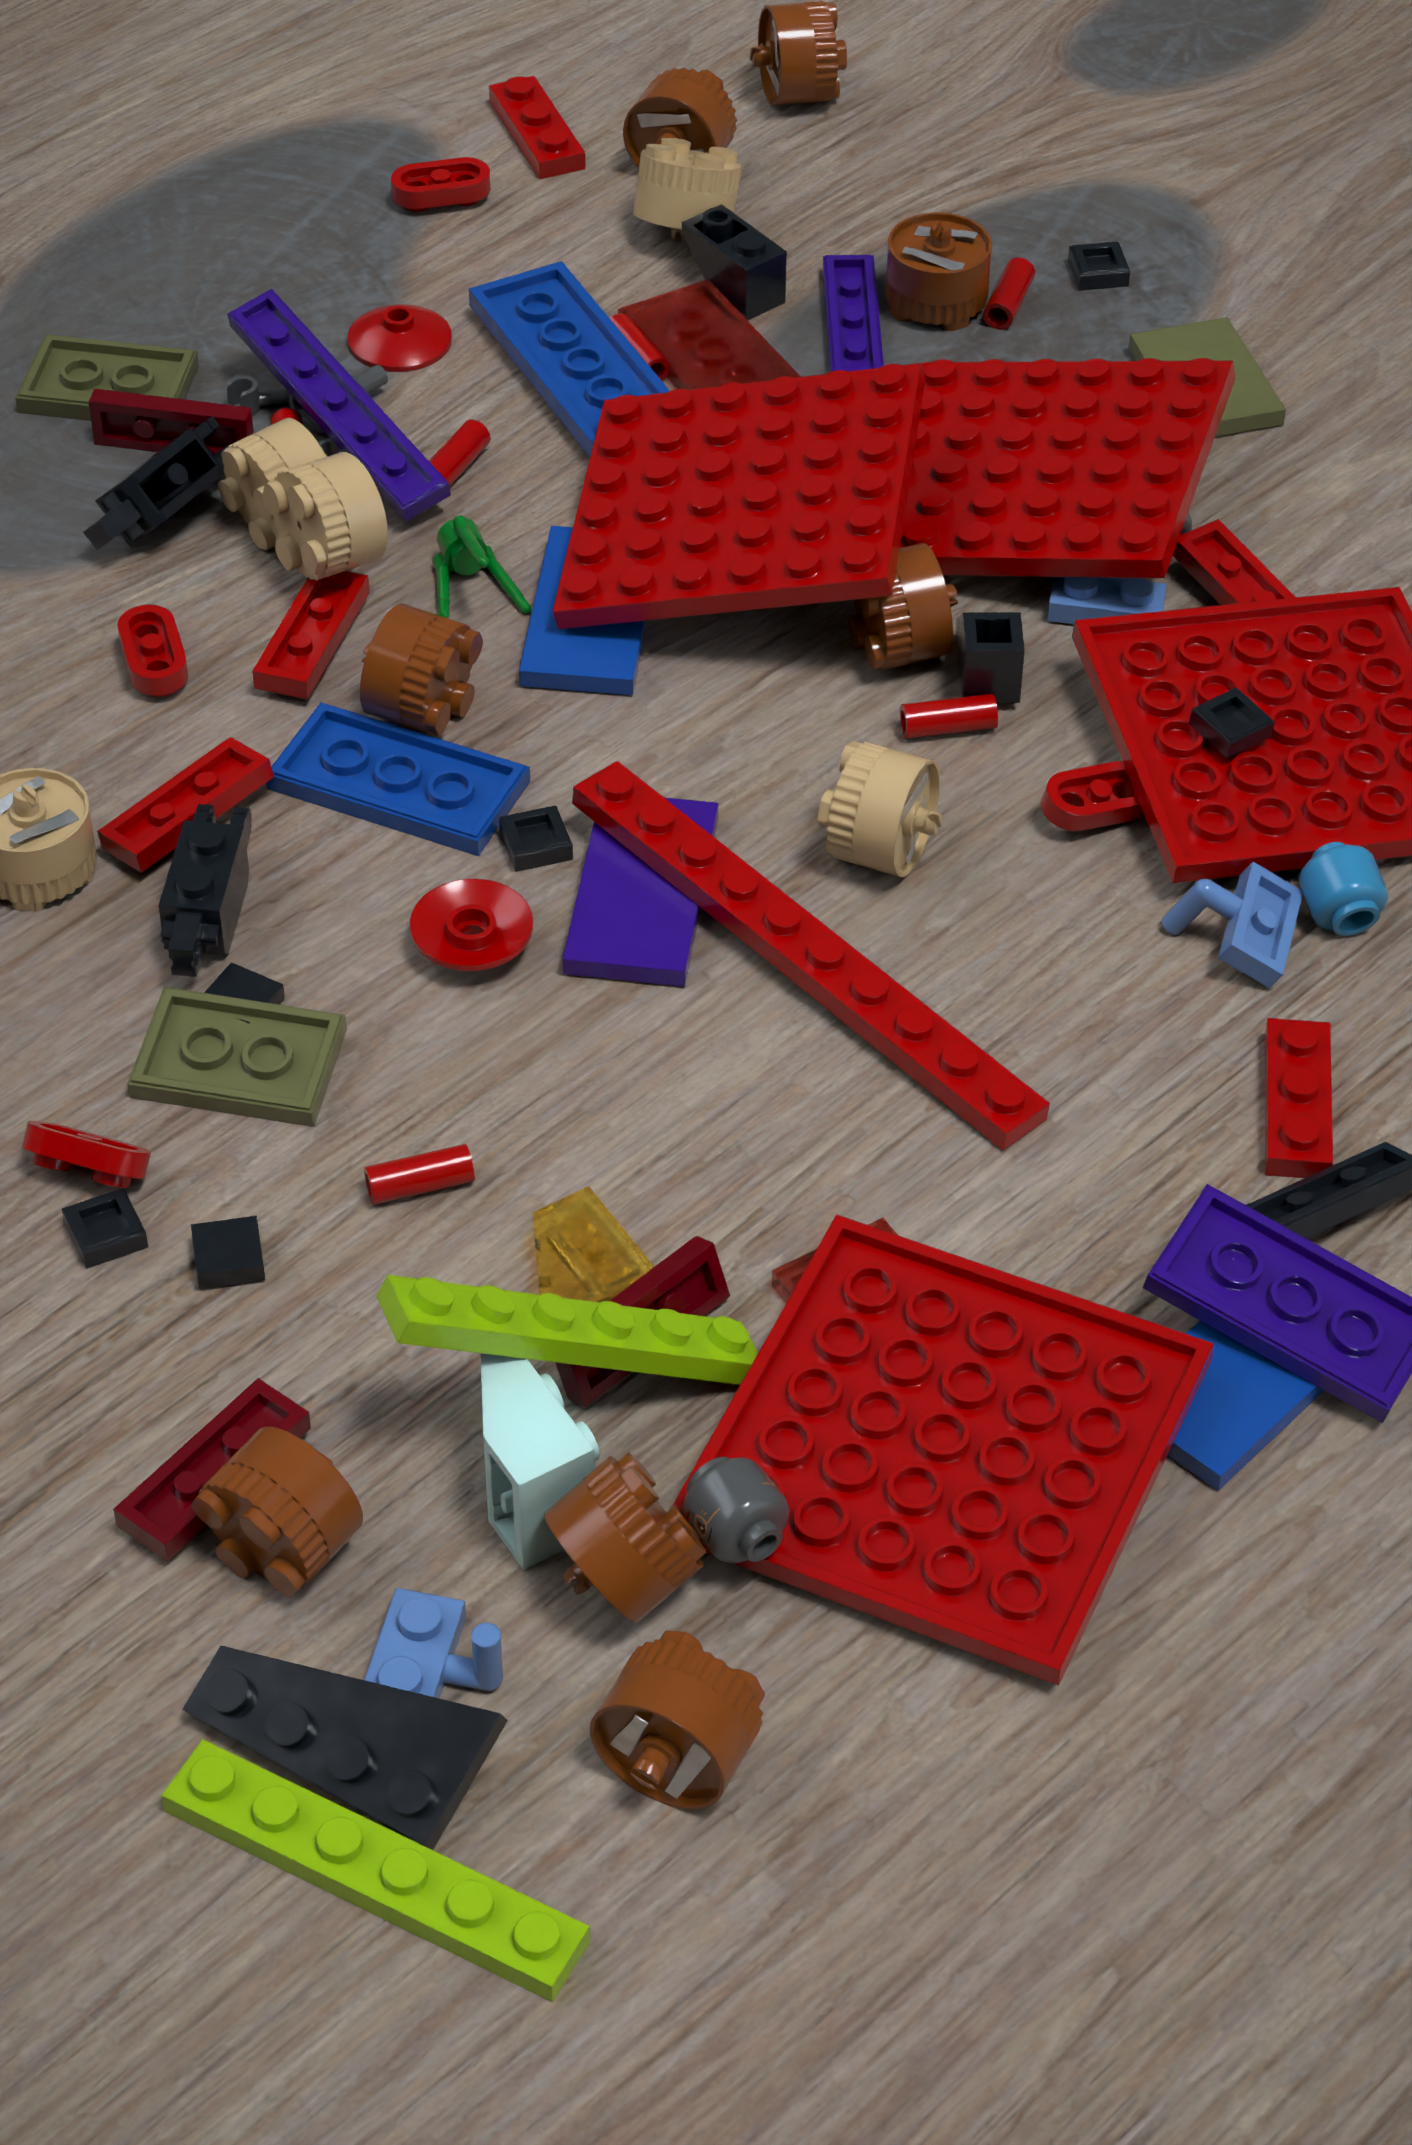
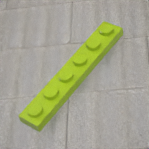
(565, 1330)
(377, 1870)

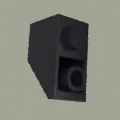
(738, 260)
(991, 654)

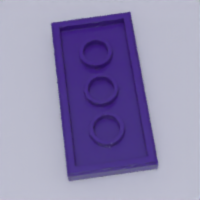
(629, 916)
(1289, 1301)

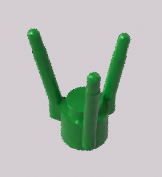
(466, 554)

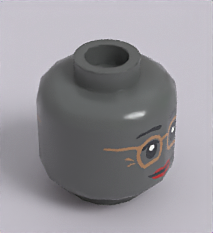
(736, 1509)

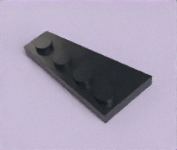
(361, 1741)

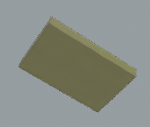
(72, 367)
(1252, 398)
(214, 1062)

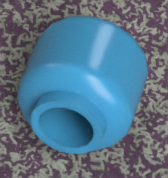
(1343, 888)

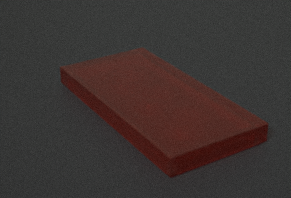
(706, 339)

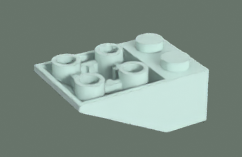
(529, 1453)

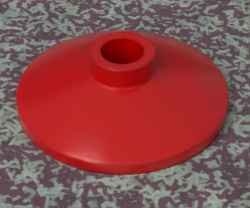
(399, 337)
(471, 924)

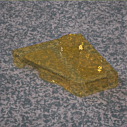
(584, 1250)

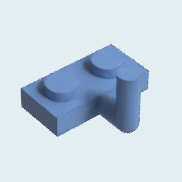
(1103, 597)
(1258, 923)
(420, 1646)

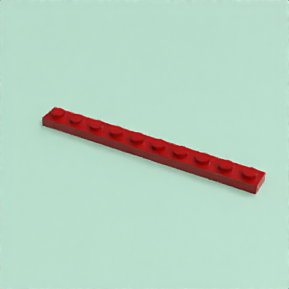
(812, 956)

